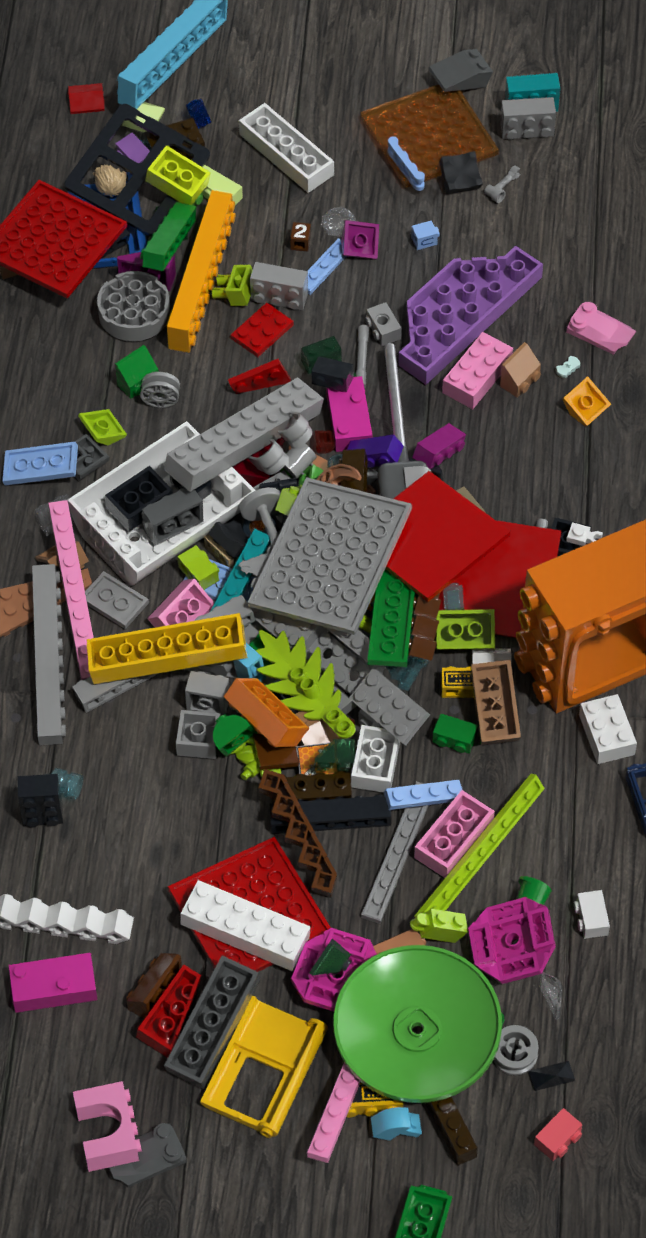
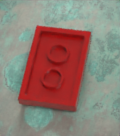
(262, 329)

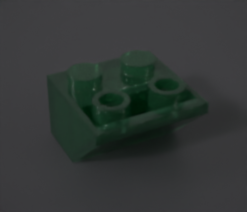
(338, 755)

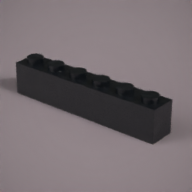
(340, 814)

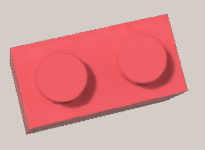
(558, 1135)

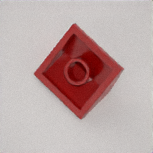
(86, 98)

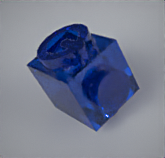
(198, 112)

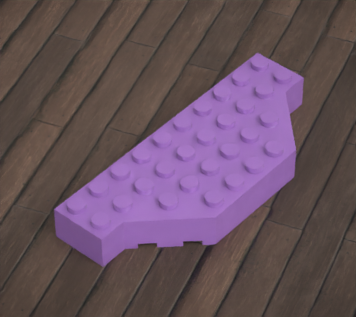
(462, 305)

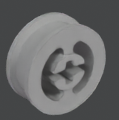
(507, 1045)

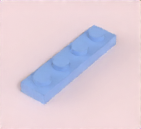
(422, 794)

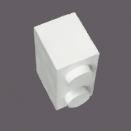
(592, 914)

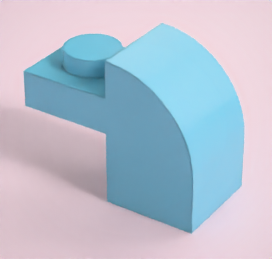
(394, 1122)

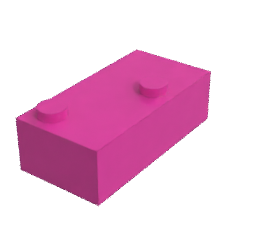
(349, 414)
(52, 982)

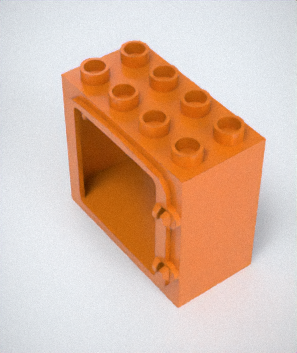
(585, 619)

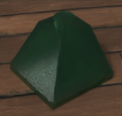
(331, 961)

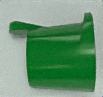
(533, 889)

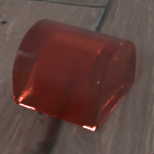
(324, 441)

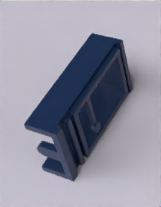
(633, 772)

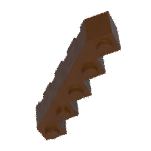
(424, 627)
(299, 831)

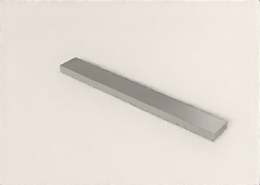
(394, 863)

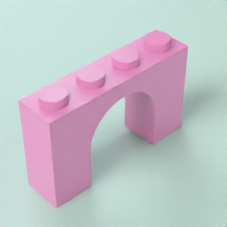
(120, 1146)

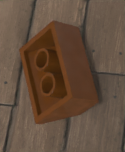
(153, 984)

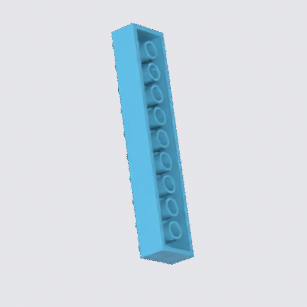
(170, 50)

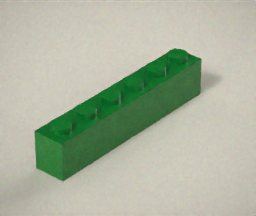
(168, 236)

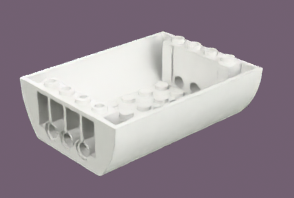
(111, 539)

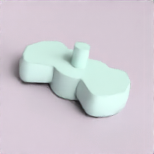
(568, 367)

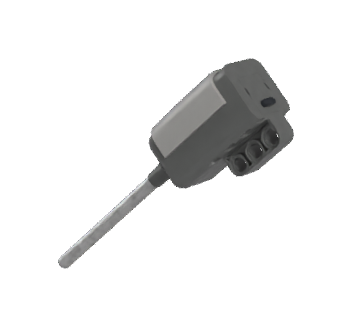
(399, 475)

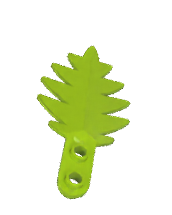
(304, 682)

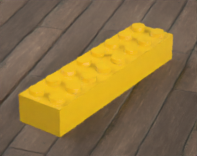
(166, 648)

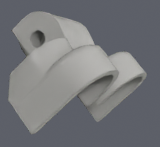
(297, 458)

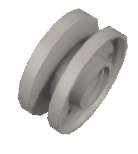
(160, 389)

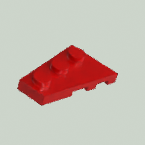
(261, 377)

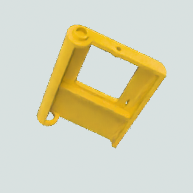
(275, 1041)

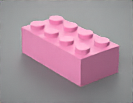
(476, 370)
(453, 833)

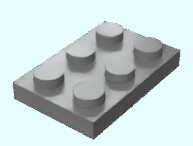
(115, 600)

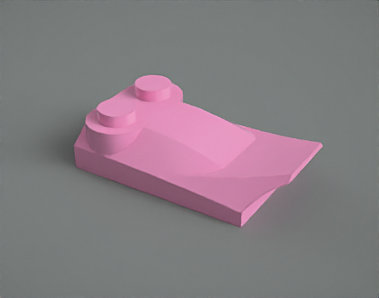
(599, 328)

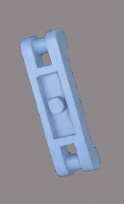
(408, 168)

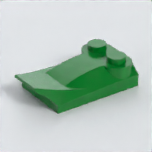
(424, 1213)

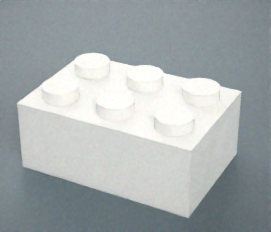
(607, 729)
(374, 759)

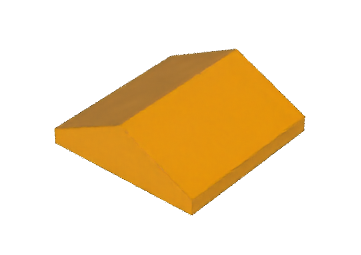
(585, 402)

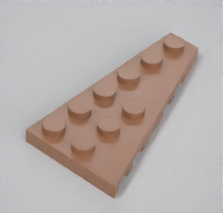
(17, 603)

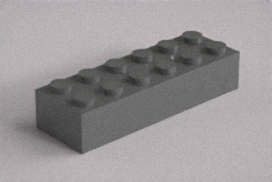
(212, 1022)

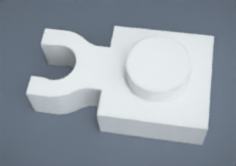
(581, 534)

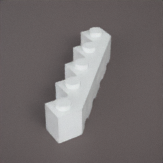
(64, 920)

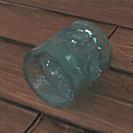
(69, 783)

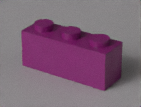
(439, 445)

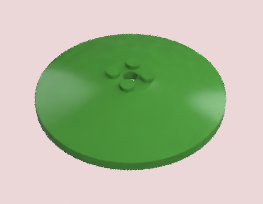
(425, 990)

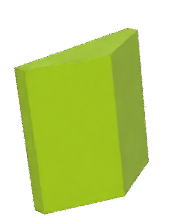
(103, 426)

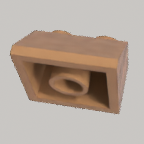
(520, 371)

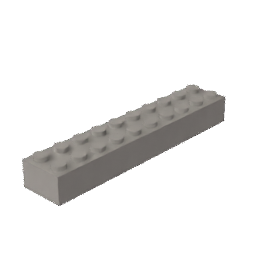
(241, 434)

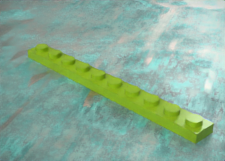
(484, 845)

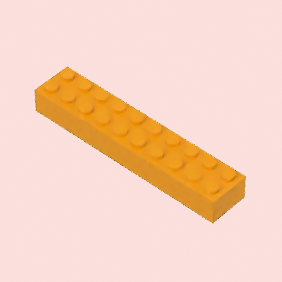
(200, 271)

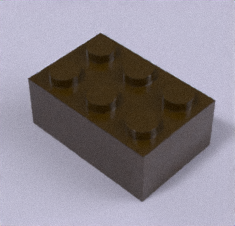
(187, 128)

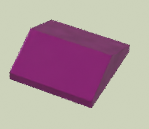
(360, 239)

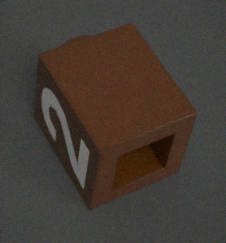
(300, 236)

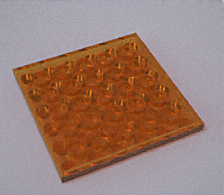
(428, 128)

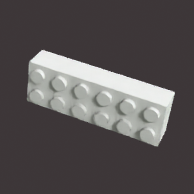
(286, 147)
(245, 925)

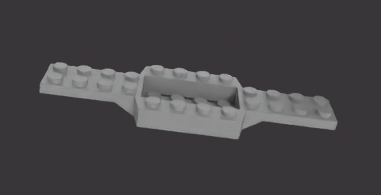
(370, 691)

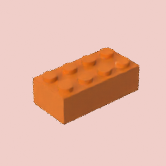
(266, 712)

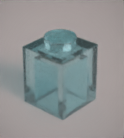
(453, 597)

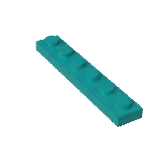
(238, 579)

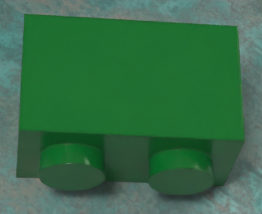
(455, 733)

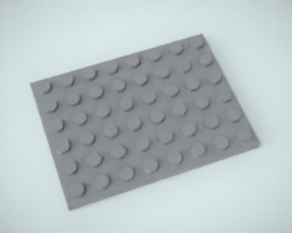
(330, 555)

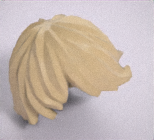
(109, 180)

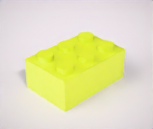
(177, 176)

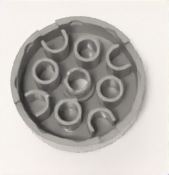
(133, 306)

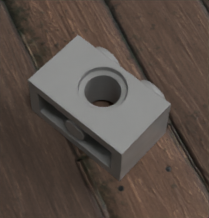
(383, 324)

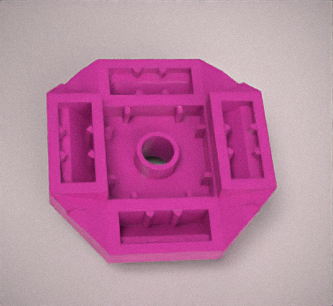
(501, 925)
(325, 990)

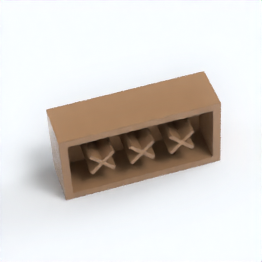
(495, 702)

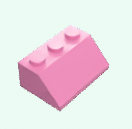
(182, 605)

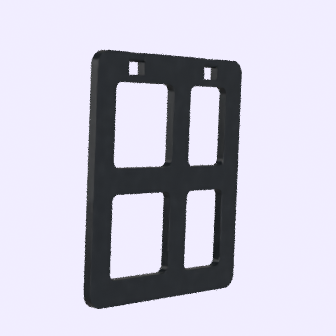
(100, 148)

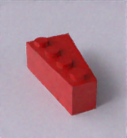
(168, 1016)

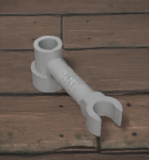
(496, 192)

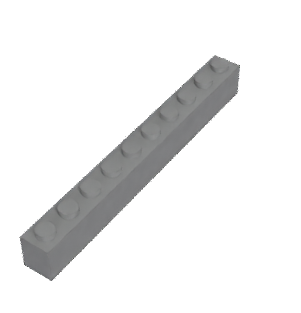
(47, 655)
(94, 695)

